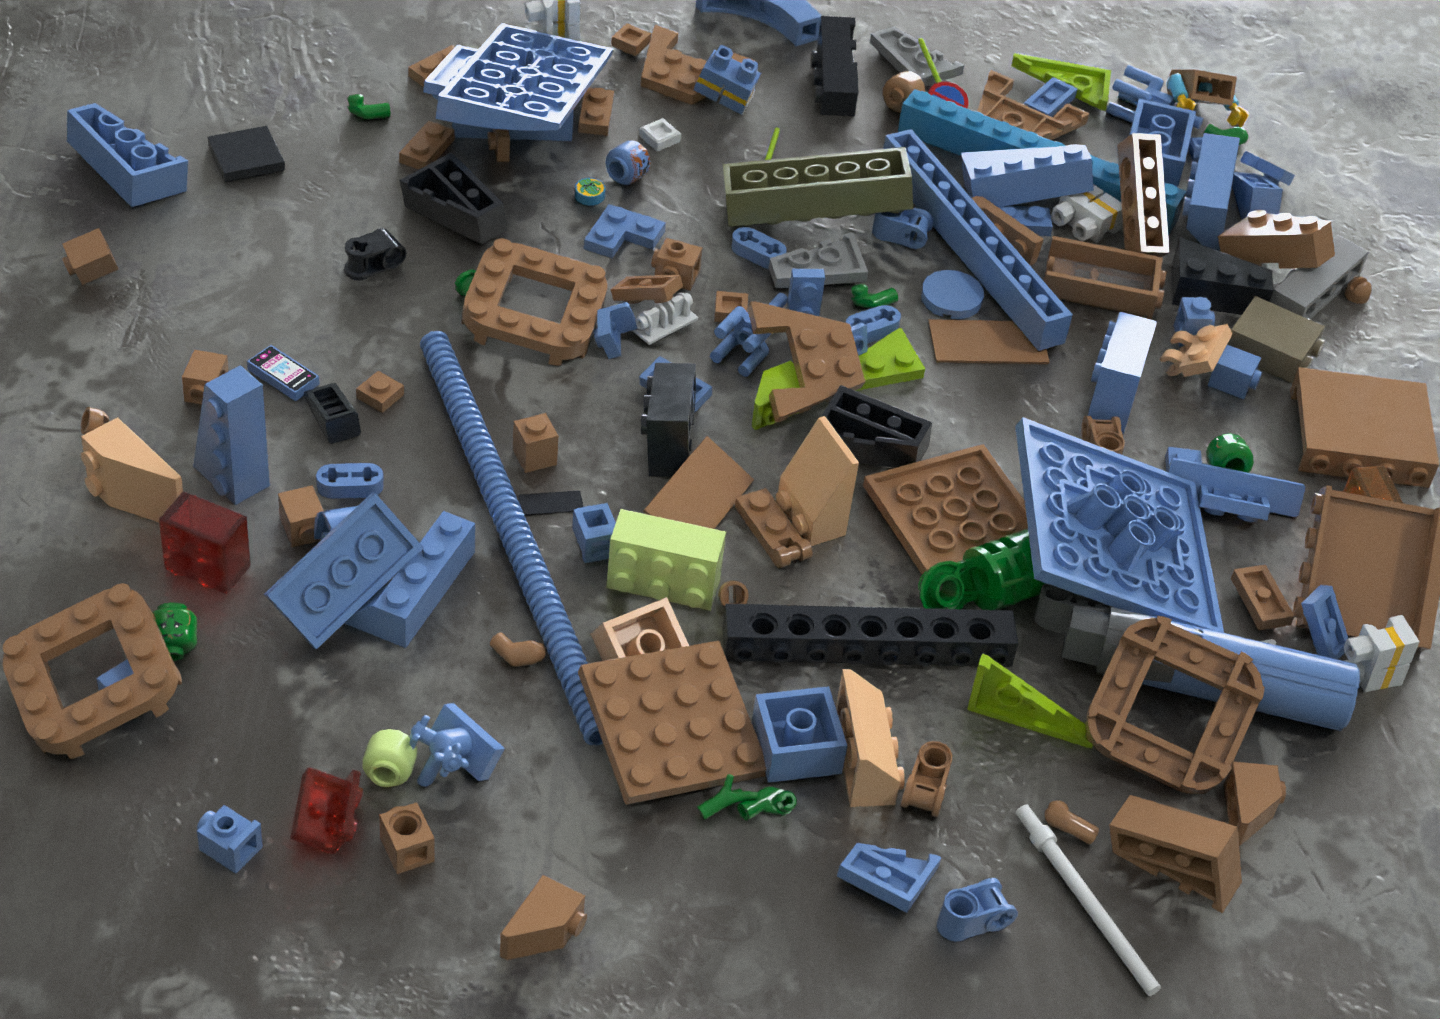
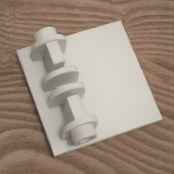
(662, 319)

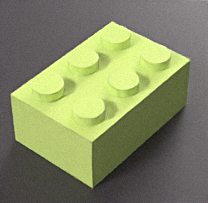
(665, 559)

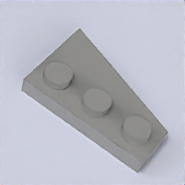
(906, 55)
(839, 259)

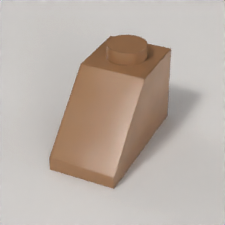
(1252, 796)
(544, 920)

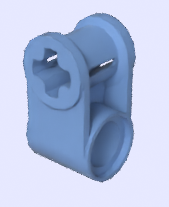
(902, 226)
(975, 911)

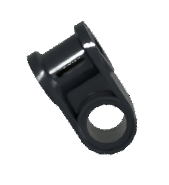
(374, 252)

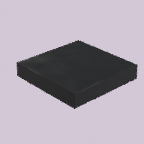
(246, 153)

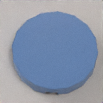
(952, 294)

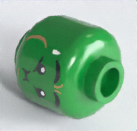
(1230, 452)
(177, 628)

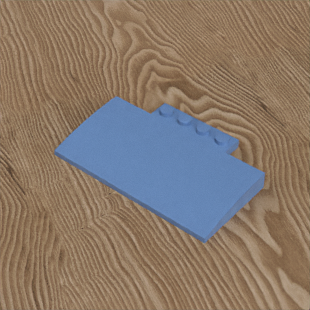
(515, 80)

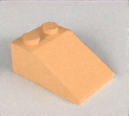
(128, 472)
(819, 485)
(640, 632)

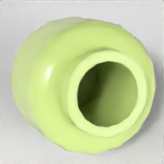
(389, 758)

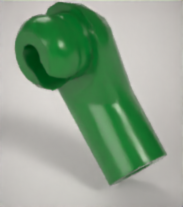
(366, 111)
(1237, 132)
(867, 300)
(771, 801)

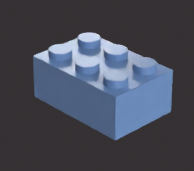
(1175, 129)

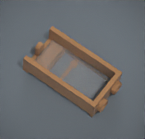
(1105, 277)

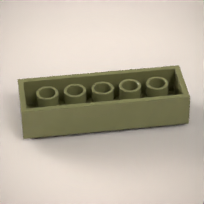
(818, 187)

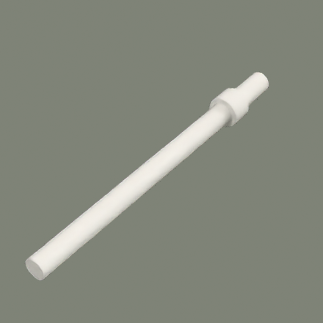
(1045, 841)

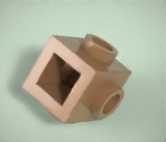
(678, 259)

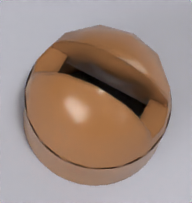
(1358, 290)
(92, 419)
(740, 593)

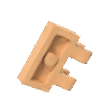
(1199, 351)

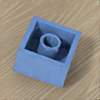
(799, 734)

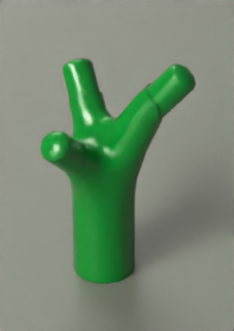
(725, 798)

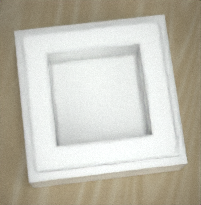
(660, 134)

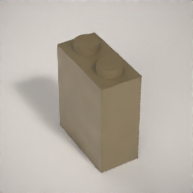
(1278, 337)

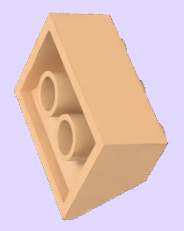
(871, 751)

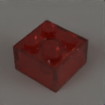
(205, 542)

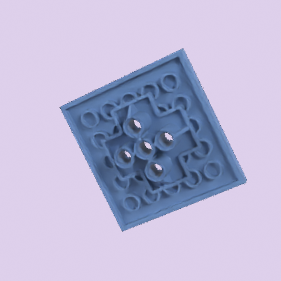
(1115, 528)

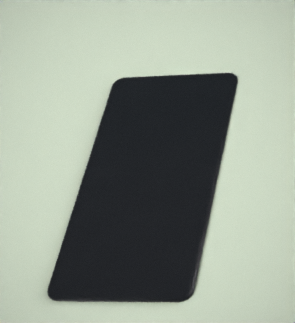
(550, 502)

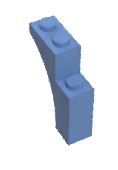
(792, 18)

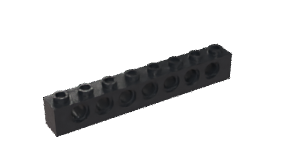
(868, 635)

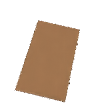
(983, 342)
(701, 488)

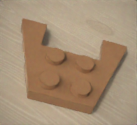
(670, 70)
(1002, 108)
(821, 354)

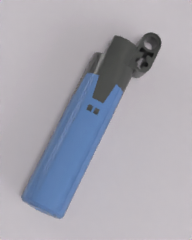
(1295, 681)

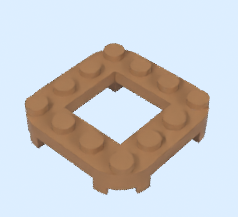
(563, 340)
(1193, 656)
(28, 671)

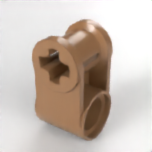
(1103, 433)
(928, 783)

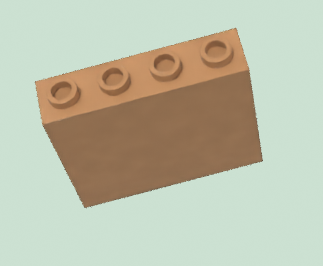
(1365, 423)
(1377, 560)

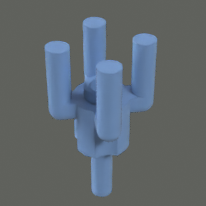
(1132, 94)
(743, 335)

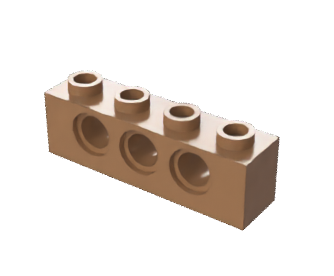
(1143, 194)

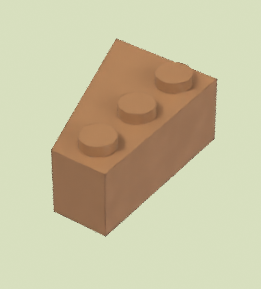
(1280, 240)
(1182, 845)

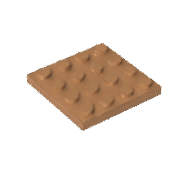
(947, 504)
(672, 721)

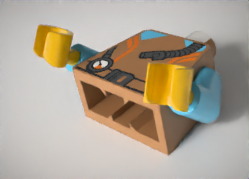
(1208, 88)

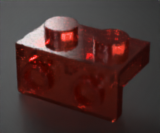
(326, 809)

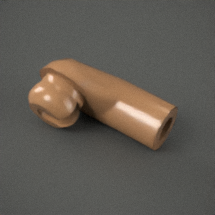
(518, 653)
(1061, 818)

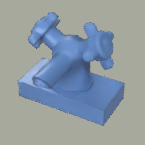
(455, 743)

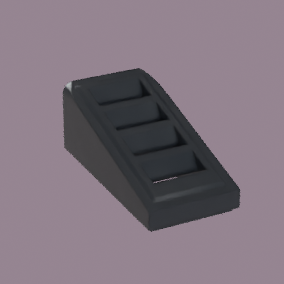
(336, 416)

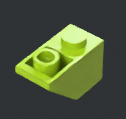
(778, 377)

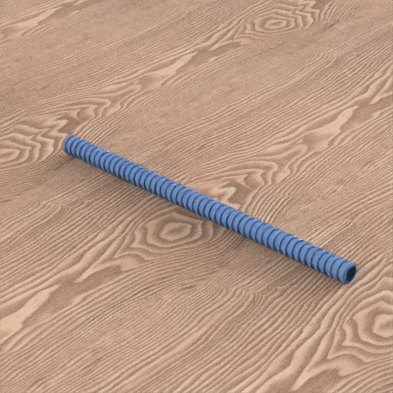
(512, 527)

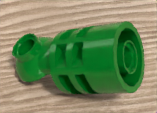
(988, 574)

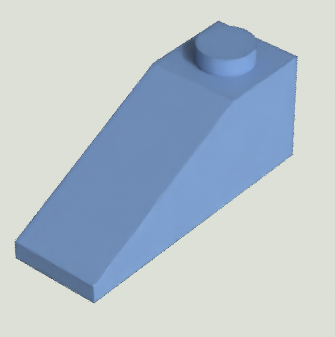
(1256, 193)

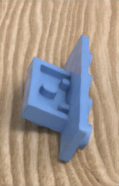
(1240, 492)

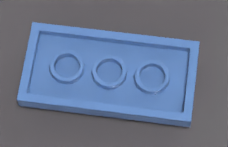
(343, 570)

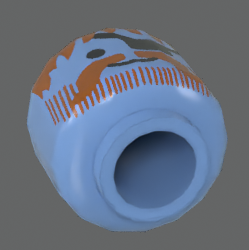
(628, 162)

